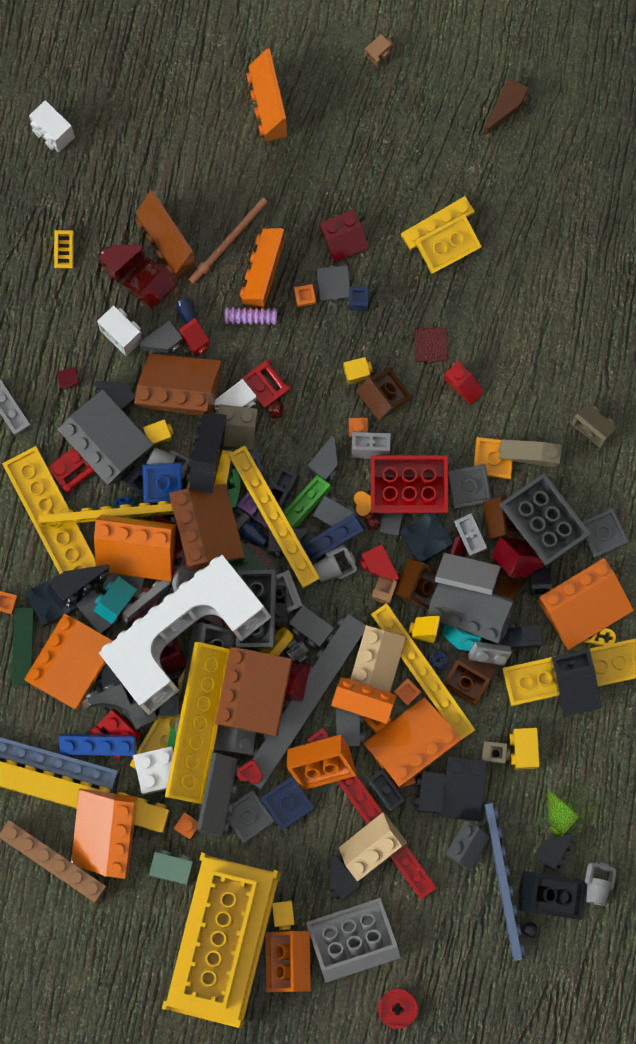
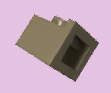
(489, 747)

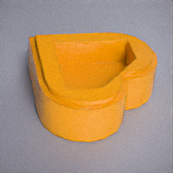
(363, 503)

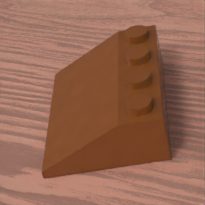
(165, 236)
(178, 384)
(206, 526)
(253, 691)

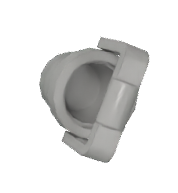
(160, 456)
(329, 567)
(598, 888)

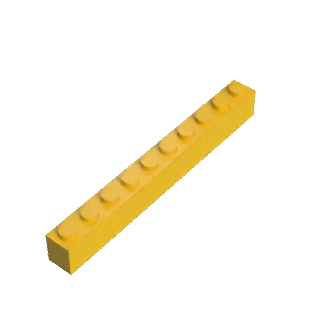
(66, 793)

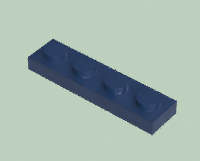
(333, 536)

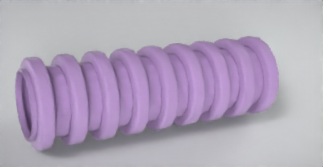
(250, 316)

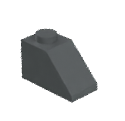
(162, 340)
(325, 461)

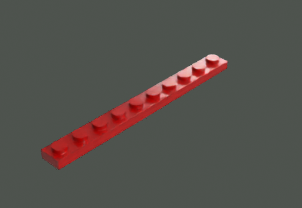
(369, 811)

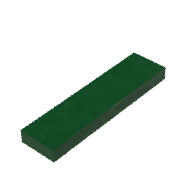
(22, 644)

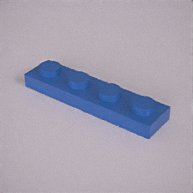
(97, 744)

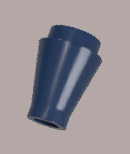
(186, 309)
(254, 534)

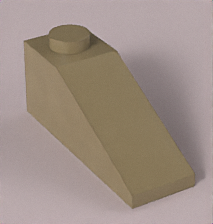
(531, 452)

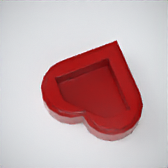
(250, 772)

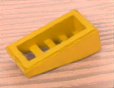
(68, 233)

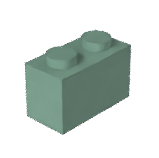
(171, 868)

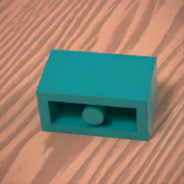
(114, 600)

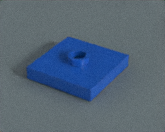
(160, 481)

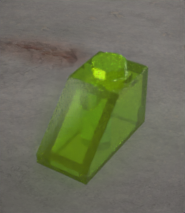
(559, 814)

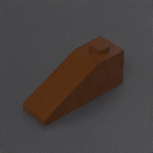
(508, 103)

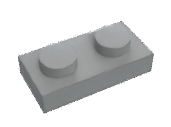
(489, 653)

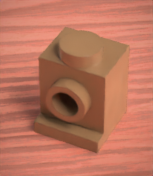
(378, 49)

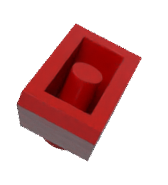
(195, 337)
(463, 383)
(378, 564)

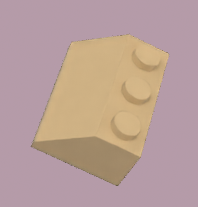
(378, 658)
(371, 846)

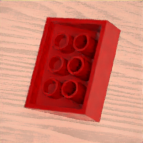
(409, 484)

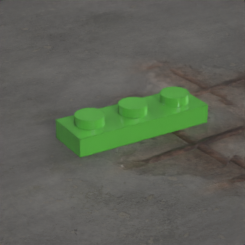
(306, 501)

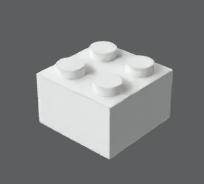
(51, 126)
(120, 330)
(153, 769)

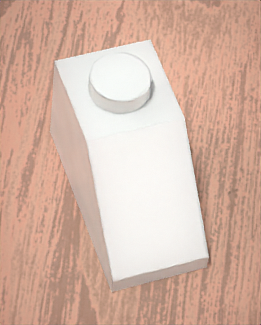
(237, 395)

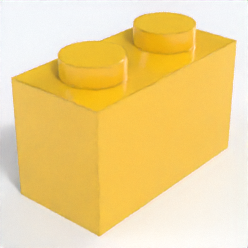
(525, 748)

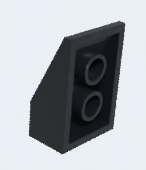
(463, 789)
(552, 895)

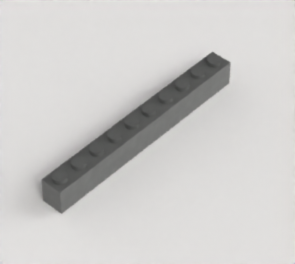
(319, 680)

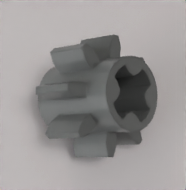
(297, 651)

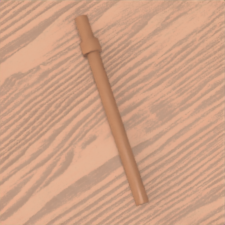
(204, 266)

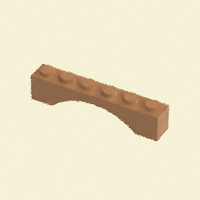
(52, 861)

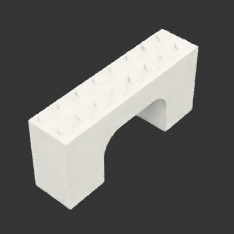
(137, 651)

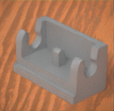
(370, 444)
(471, 535)
(293, 600)

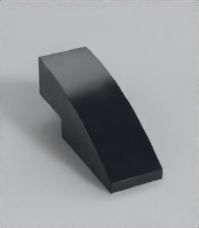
(282, 487)

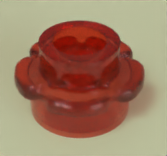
(276, 410)
(372, 522)

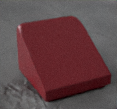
(68, 379)
(458, 547)

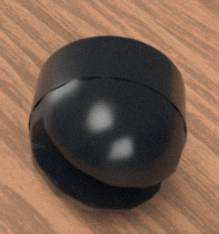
(530, 929)

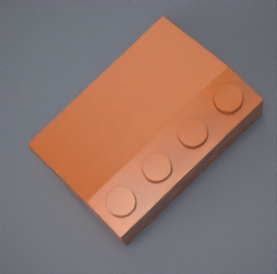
(267, 97)
(135, 547)
(585, 604)
(68, 662)
(412, 742)
(104, 832)

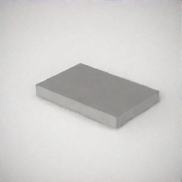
(467, 573)

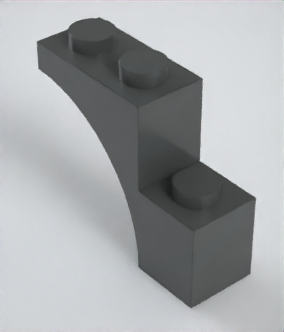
(116, 698)

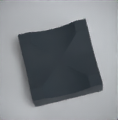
(426, 538)
(45, 606)

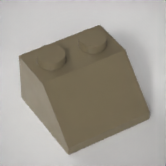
(594, 425)
(240, 426)

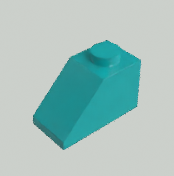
(459, 638)

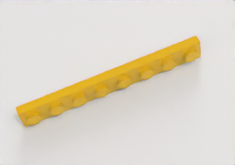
(88, 515)
(274, 516)
(425, 674)

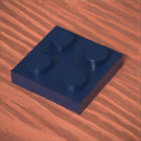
(287, 803)

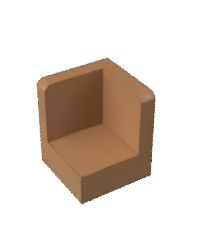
(384, 591)

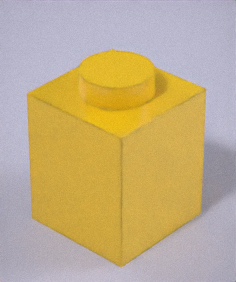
(357, 370)
(159, 433)
(283, 915)

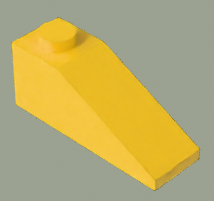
(424, 628)

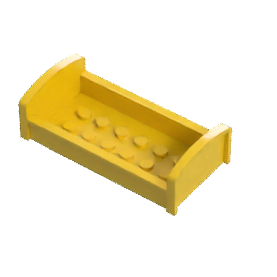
(222, 941)

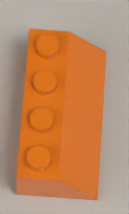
(263, 267)

